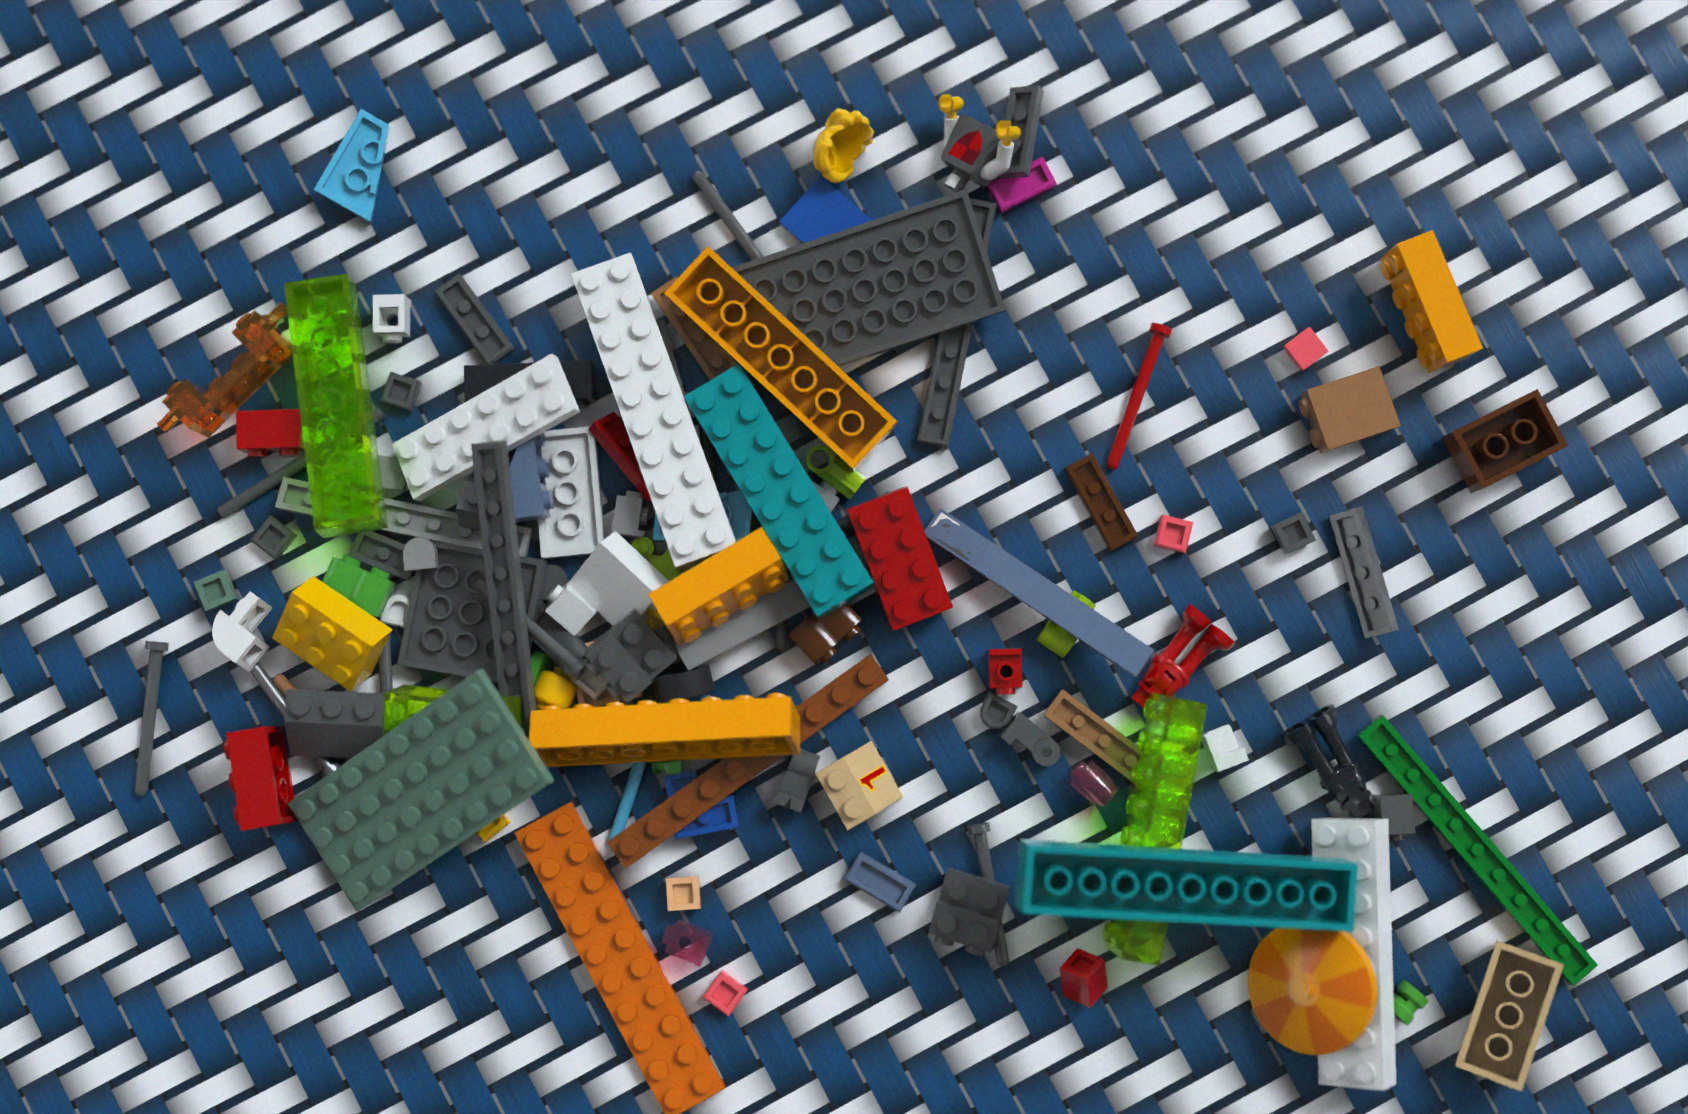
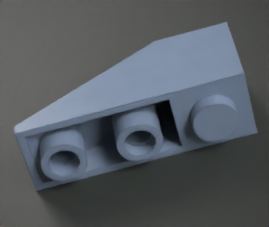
(528, 482)

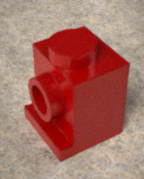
(999, 658)

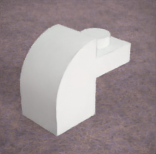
(235, 635)

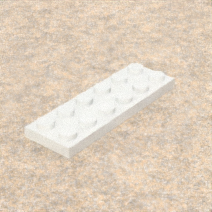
(506, 412)

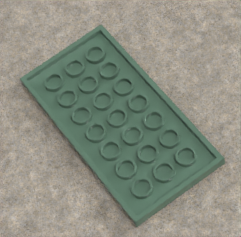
(420, 790)

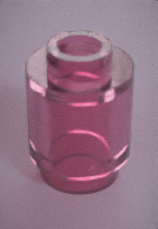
(1093, 783)

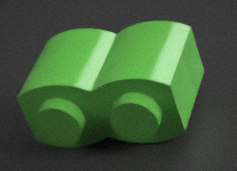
(359, 585)

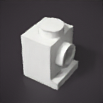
(384, 309)

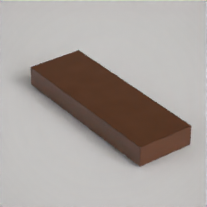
(1101, 502)

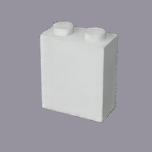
(617, 580)

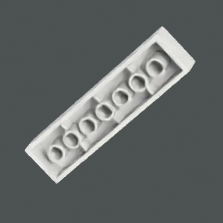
(1365, 841)

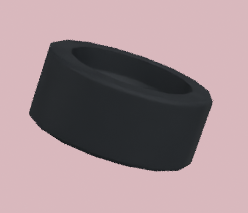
(682, 684)

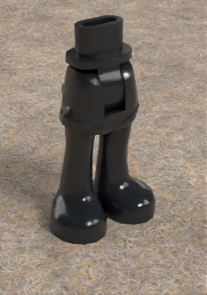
(1342, 780)

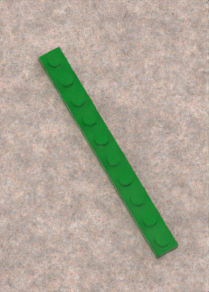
(1476, 849)

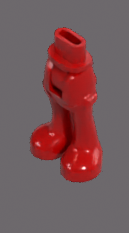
(1168, 677)

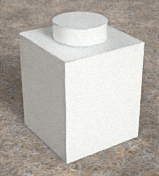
(569, 608)

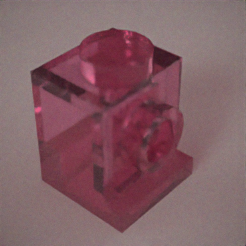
(699, 938)

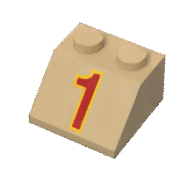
(859, 785)

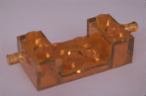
(209, 410)

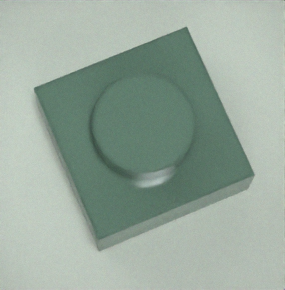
(216, 590)

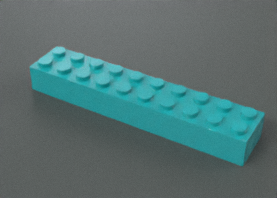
(1185, 885)

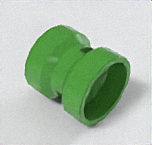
(1407, 1002)

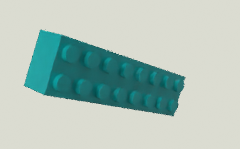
(779, 491)

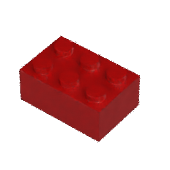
(260, 777)

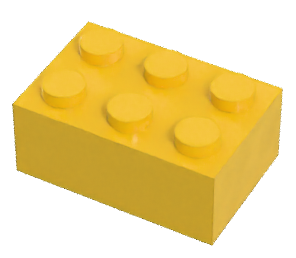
(331, 633)

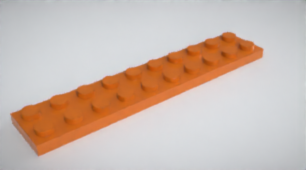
(620, 960)

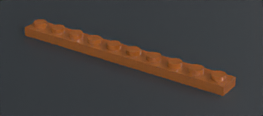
(734, 772)

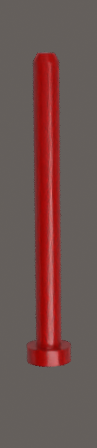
(1158, 332)

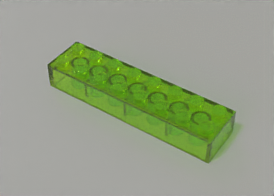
(335, 406)
(1158, 807)

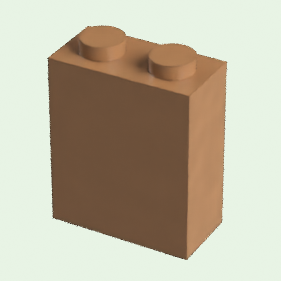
(1348, 410)

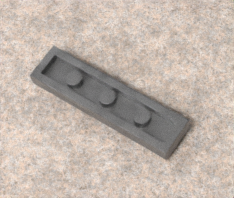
(1363, 572)

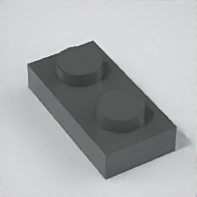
(380, 553)

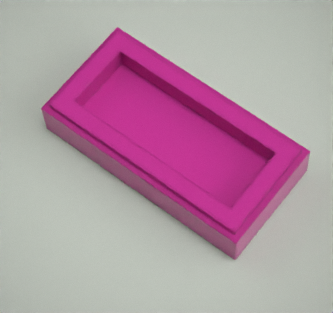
(1015, 191)

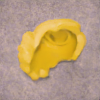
(841, 144)

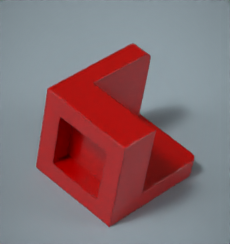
(1083, 977)

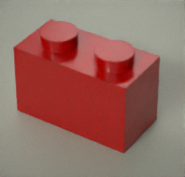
(269, 432)

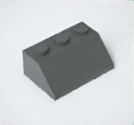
(332, 722)

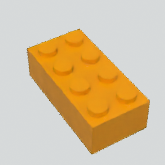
(1430, 302)
(720, 586)

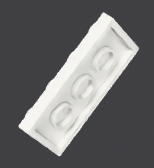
(574, 480)

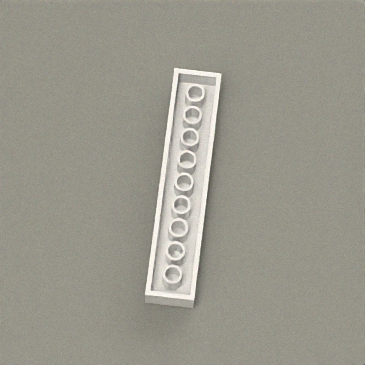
(654, 411)

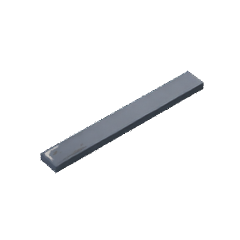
(1039, 593)

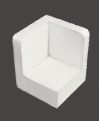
(1222, 748)

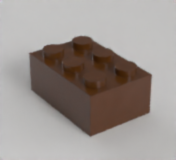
(1504, 441)

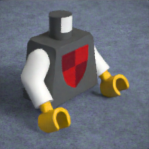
(974, 148)

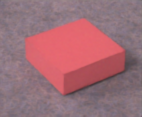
(1305, 349)
(1173, 534)
(725, 992)

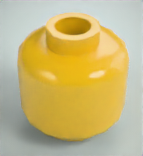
(554, 689)

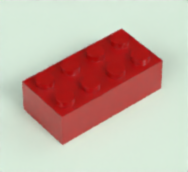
(898, 558)

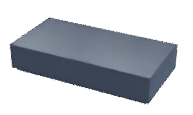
(880, 881)

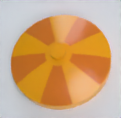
(1312, 989)

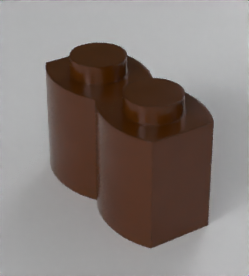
(820, 636)

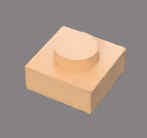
(683, 893)

